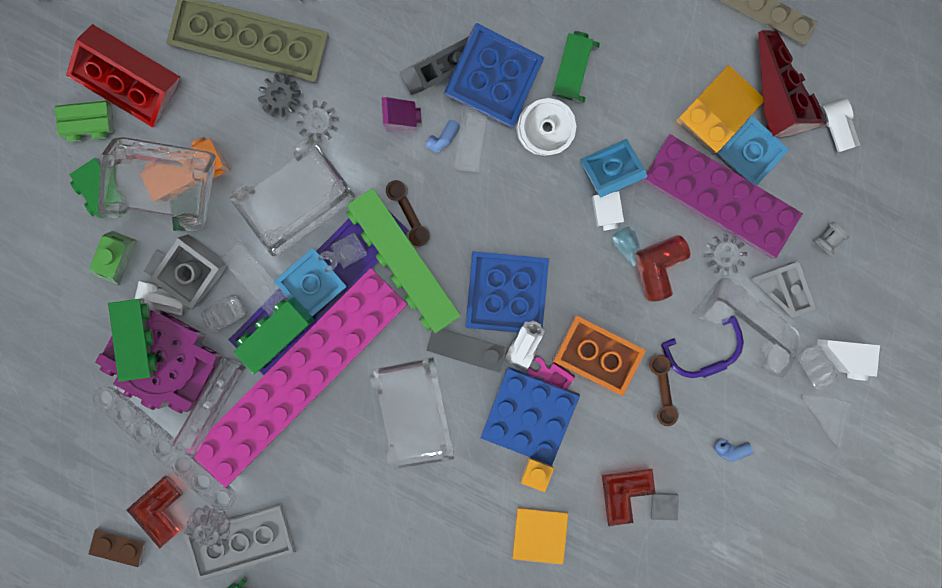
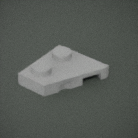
(788, 289)

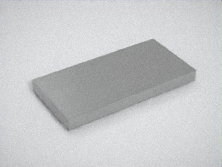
(251, 541)

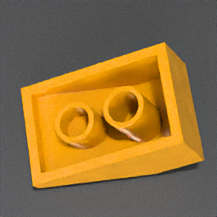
(720, 110)

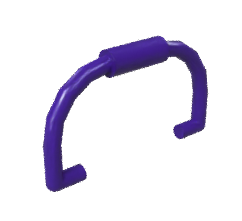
(713, 368)

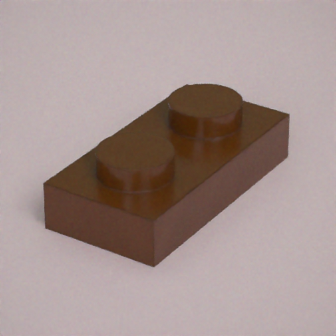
(117, 547)

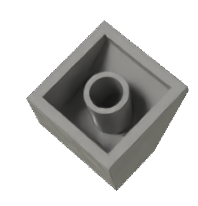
(188, 271)

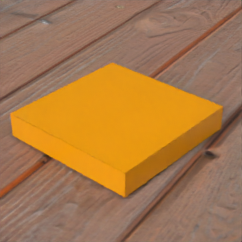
(540, 535)

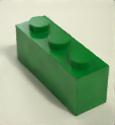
(273, 334)
(132, 339)

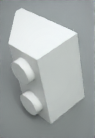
(852, 358)

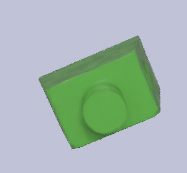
(112, 256)

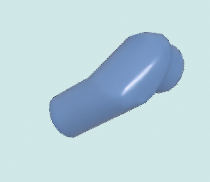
(445, 138)
(731, 452)

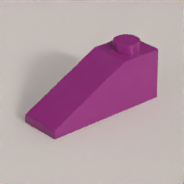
(400, 114)

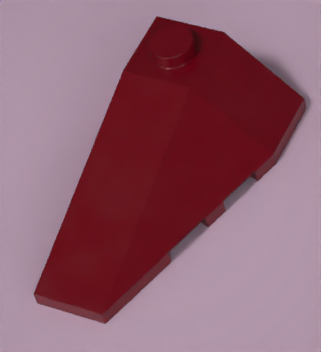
(785, 98)

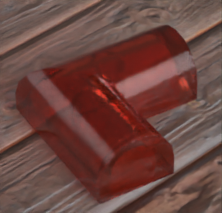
(653, 266)
(618, 490)
(150, 508)

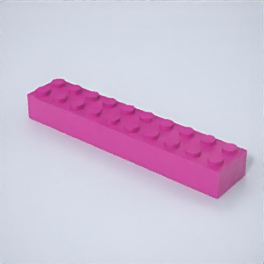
(299, 377)

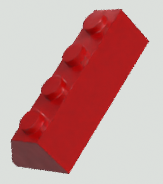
(121, 75)

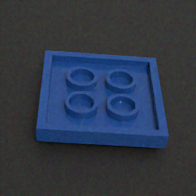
(494, 75)
(506, 291)
(530, 416)

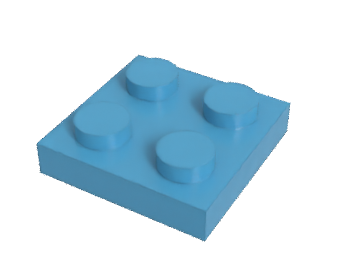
(752, 151)
(613, 168)
(310, 283)

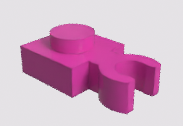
(553, 374)

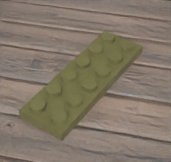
(248, 38)

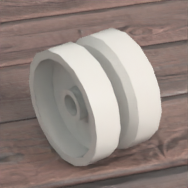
(559, 119)

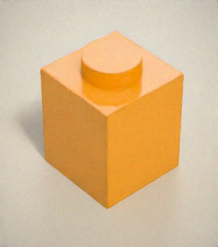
(536, 474)

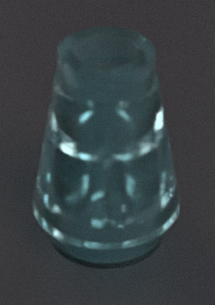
(627, 243)

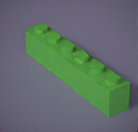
(403, 260)

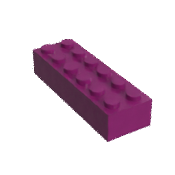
(722, 196)

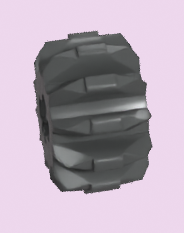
(283, 104)

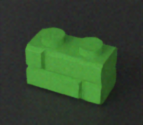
(84, 120)

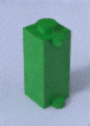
(573, 66)

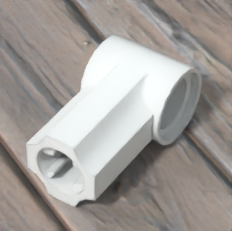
(839, 119)
(159, 298)
(524, 347)

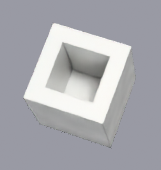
(608, 211)

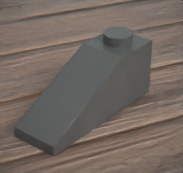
(433, 68)
(467, 349)

